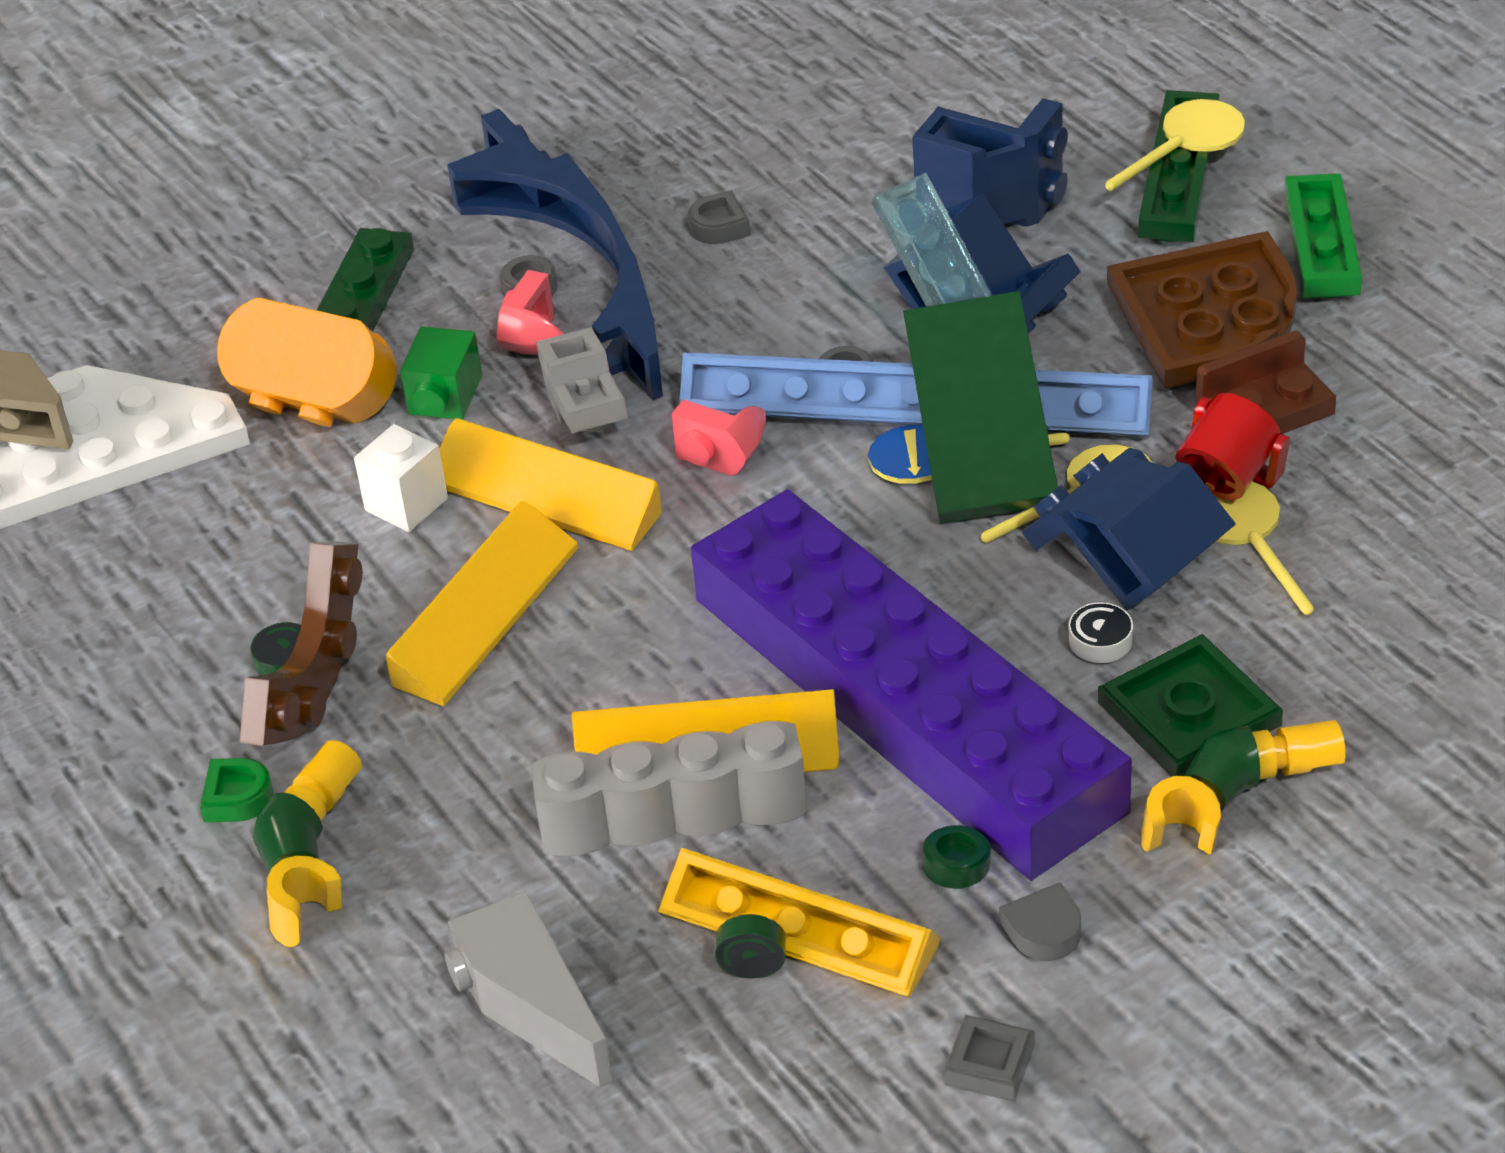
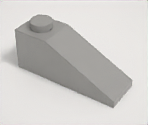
(525, 984)

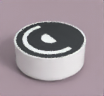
(1100, 632)

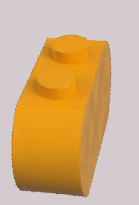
(306, 362)

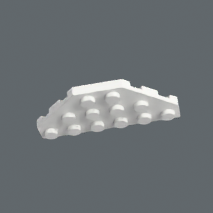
(121, 435)

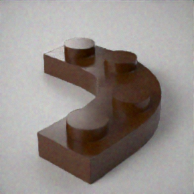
(295, 696)

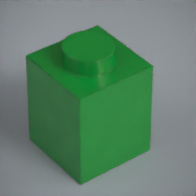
(441, 372)

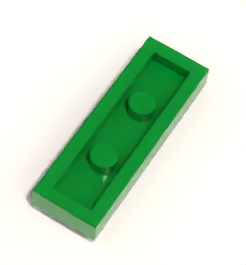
(1322, 236)

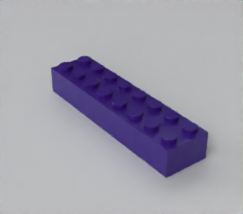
(914, 683)

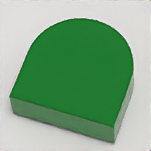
(235, 790)

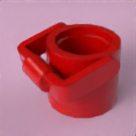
(1231, 445)

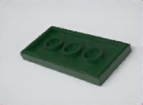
(980, 407)

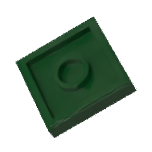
(1185, 699)

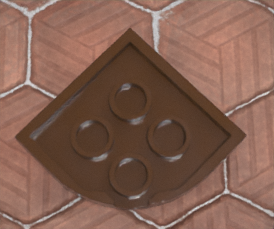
(1205, 302)

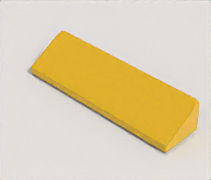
(562, 486)
(479, 605)
(810, 712)
(815, 925)

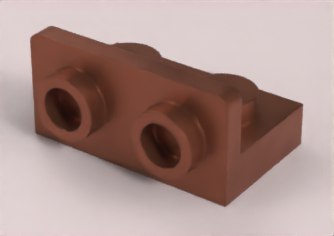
(1273, 378)

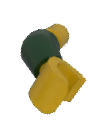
(1227, 766)
(288, 837)

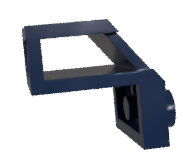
(1010, 165)
(998, 261)
(1133, 521)

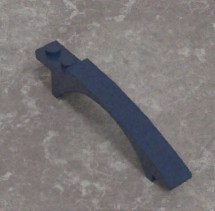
(527, 184)

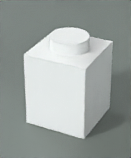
(401, 477)

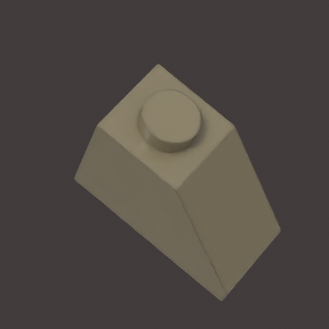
(30, 404)

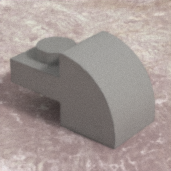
(580, 381)

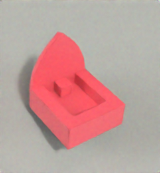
(527, 315)
(715, 437)

